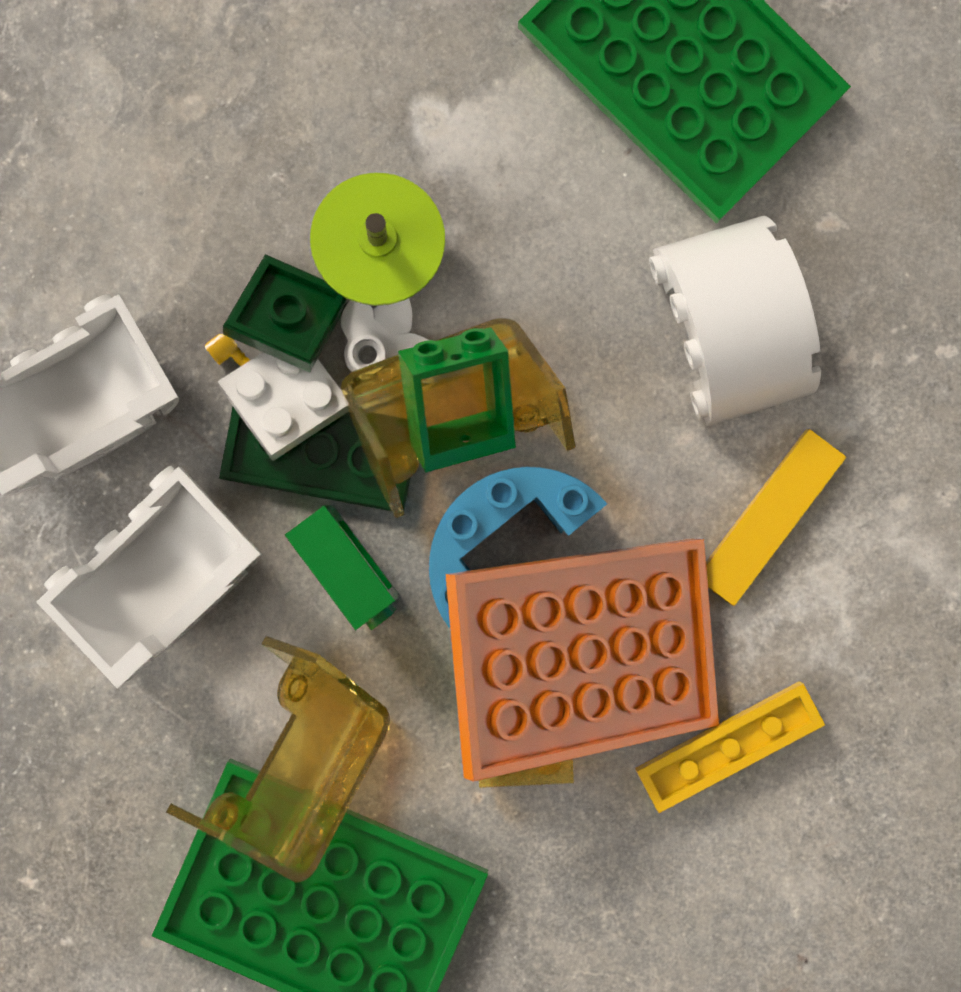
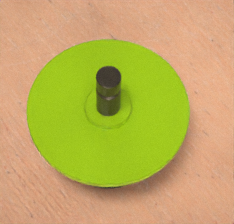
(377, 239)

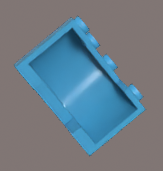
(492, 503)

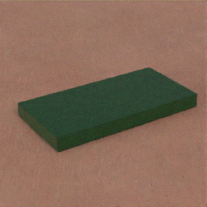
(322, 466)

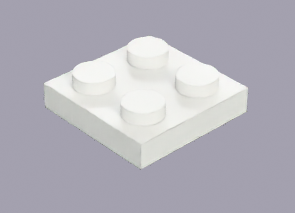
(283, 401)

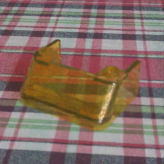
(380, 416)
(308, 773)

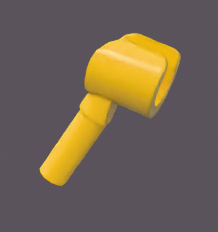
(223, 348)

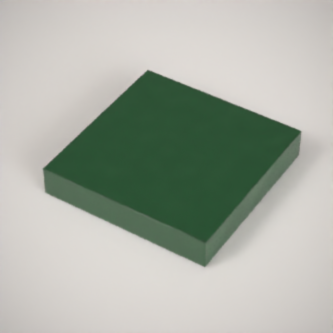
(285, 313)

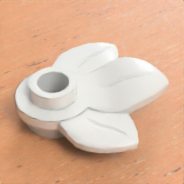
(381, 328)

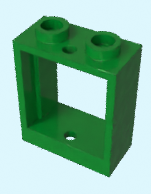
(485, 431)
(344, 568)

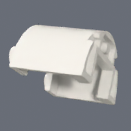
(743, 318)
(78, 397)
(150, 578)

